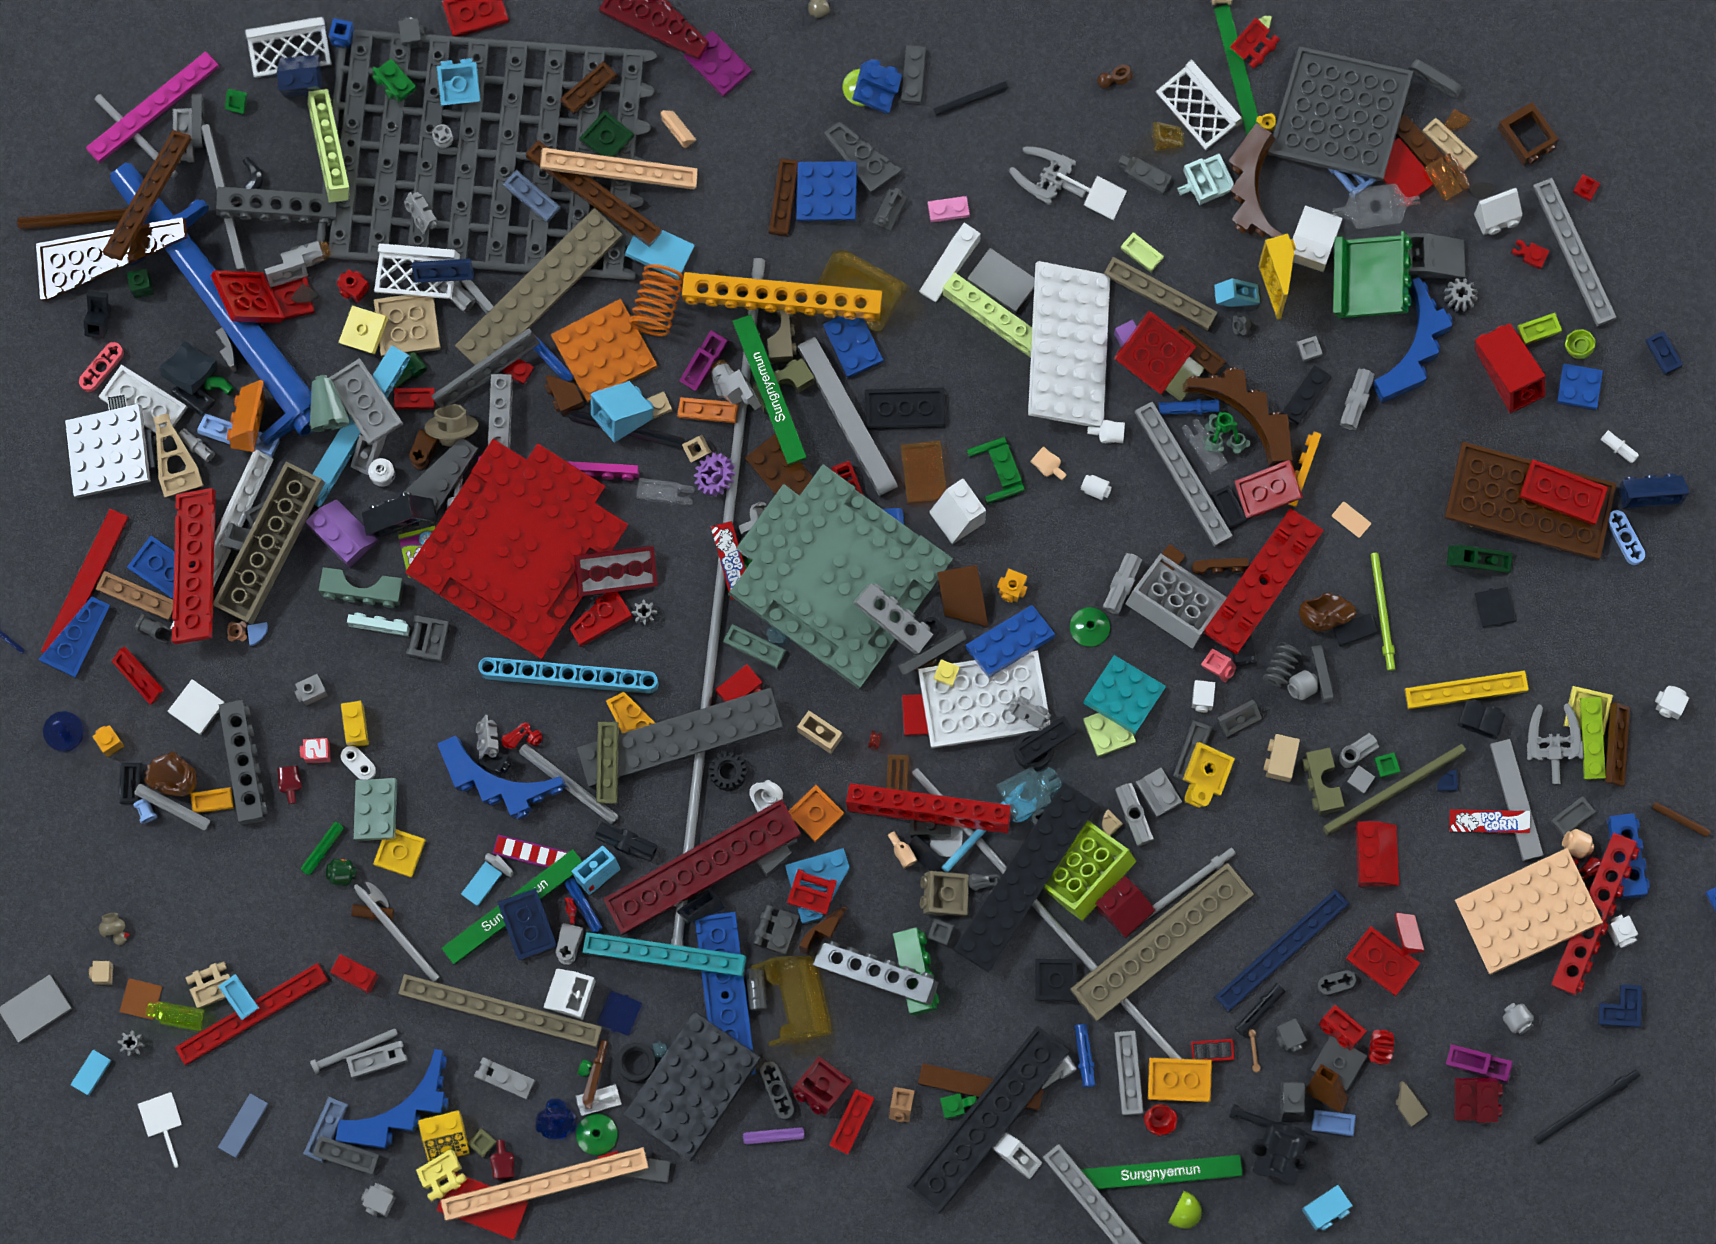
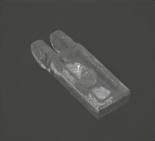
(1211, 460)
(663, 491)

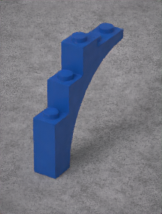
(1430, 324)
(516, 795)
(426, 1098)

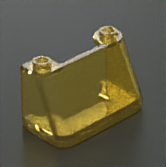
(853, 272)

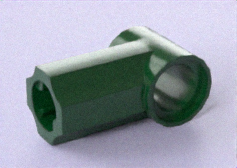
(413, 370)

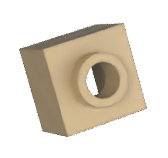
(690, 450)
(101, 972)

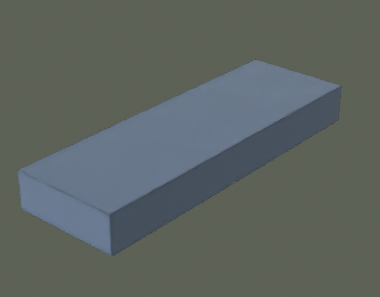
(531, 196)
(243, 1125)
(326, 1125)

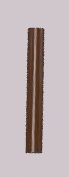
(1681, 819)

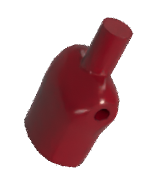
(289, 782)
(502, 1162)

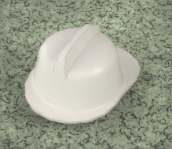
(765, 794)

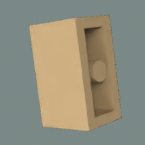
(819, 732)
(1282, 757)

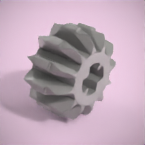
(1467, 298)

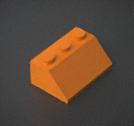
(247, 417)

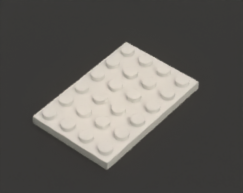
(979, 705)

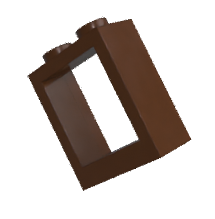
(1516, 118)

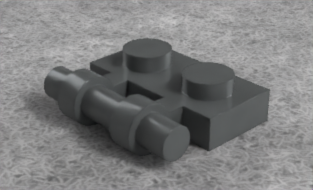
(782, 932)

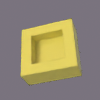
(946, 673)

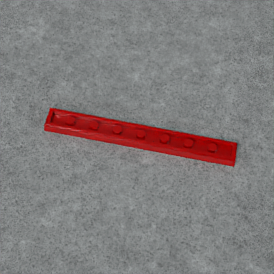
(89, 572)
(268, 1005)

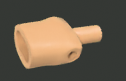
(1048, 463)
(902, 851)

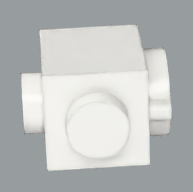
(1671, 702)
(1622, 931)

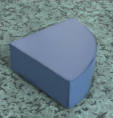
(256, 632)

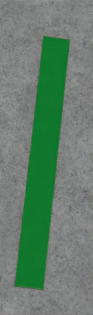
(1237, 68)

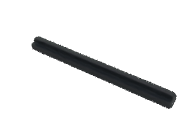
(641, 432)

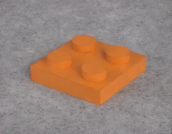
(815, 813)

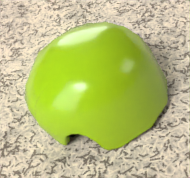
(1580, 344)

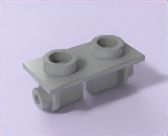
(415, 205)
(1023, 707)
(486, 730)

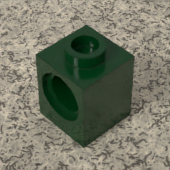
(140, 283)

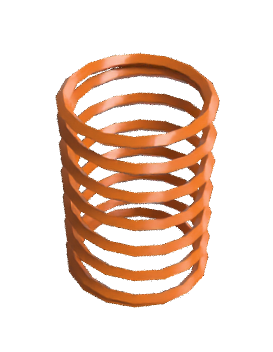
(665, 282)

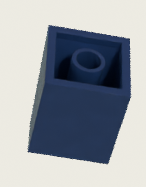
(299, 75)

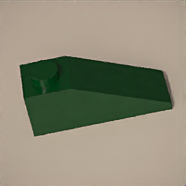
(1479, 558)

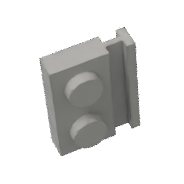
(1158, 792)

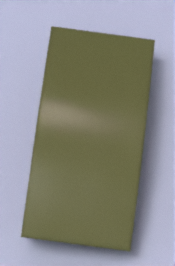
(1188, 369)

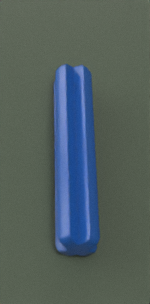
(553, 362)
(583, 905)

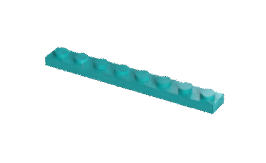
(664, 954)

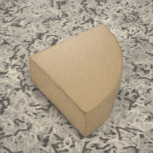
(1110, 823)

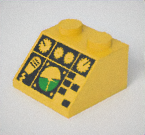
(442, 1134)

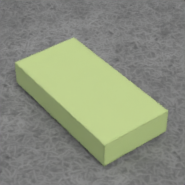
(1142, 252)

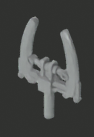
(1049, 176)
(1554, 751)

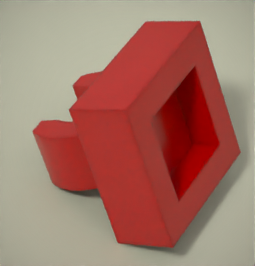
(1586, 187)

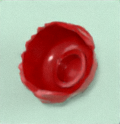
(1160, 1119)

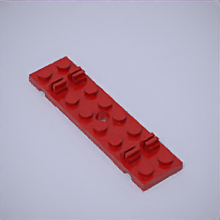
(1275, 564)
(194, 585)

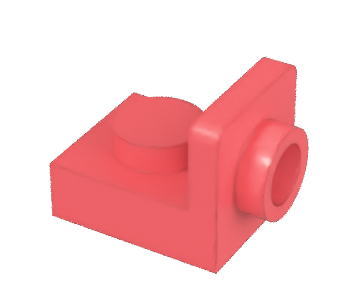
(1219, 665)

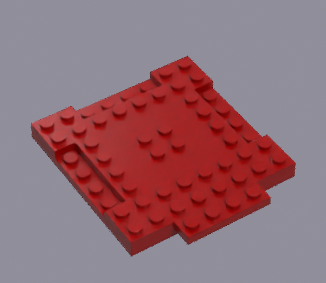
(513, 542)

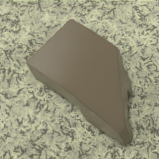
(1409, 1105)

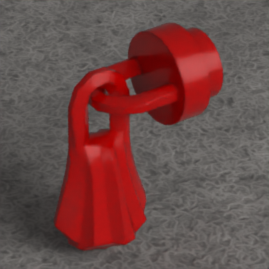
(512, 739)
(1590, 867)

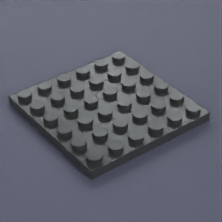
(1341, 113)

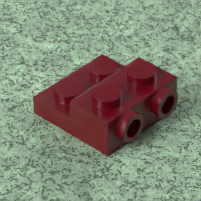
(821, 1086)
(1477, 1099)

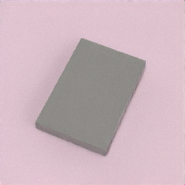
(1002, 280)
(34, 1008)

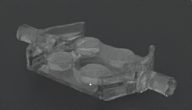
(1391, 211)

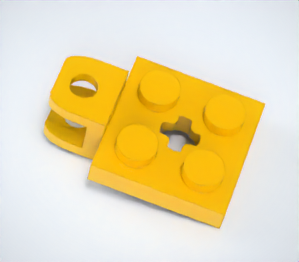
(1204, 785)

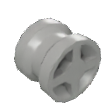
(440, 132)

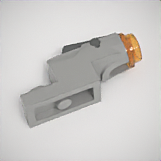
(296, 261)
(733, 385)

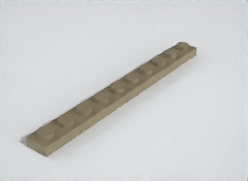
(500, 1010)

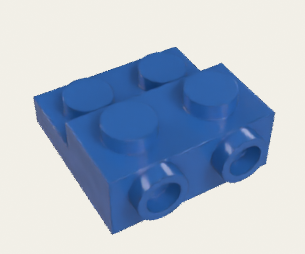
(876, 85)

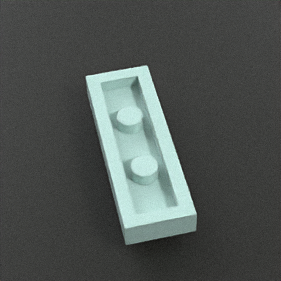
(378, 624)

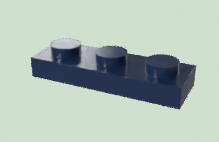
(442, 270)

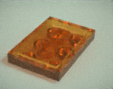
(923, 471)

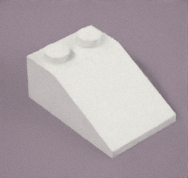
(1315, 238)

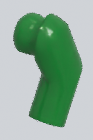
(218, 382)

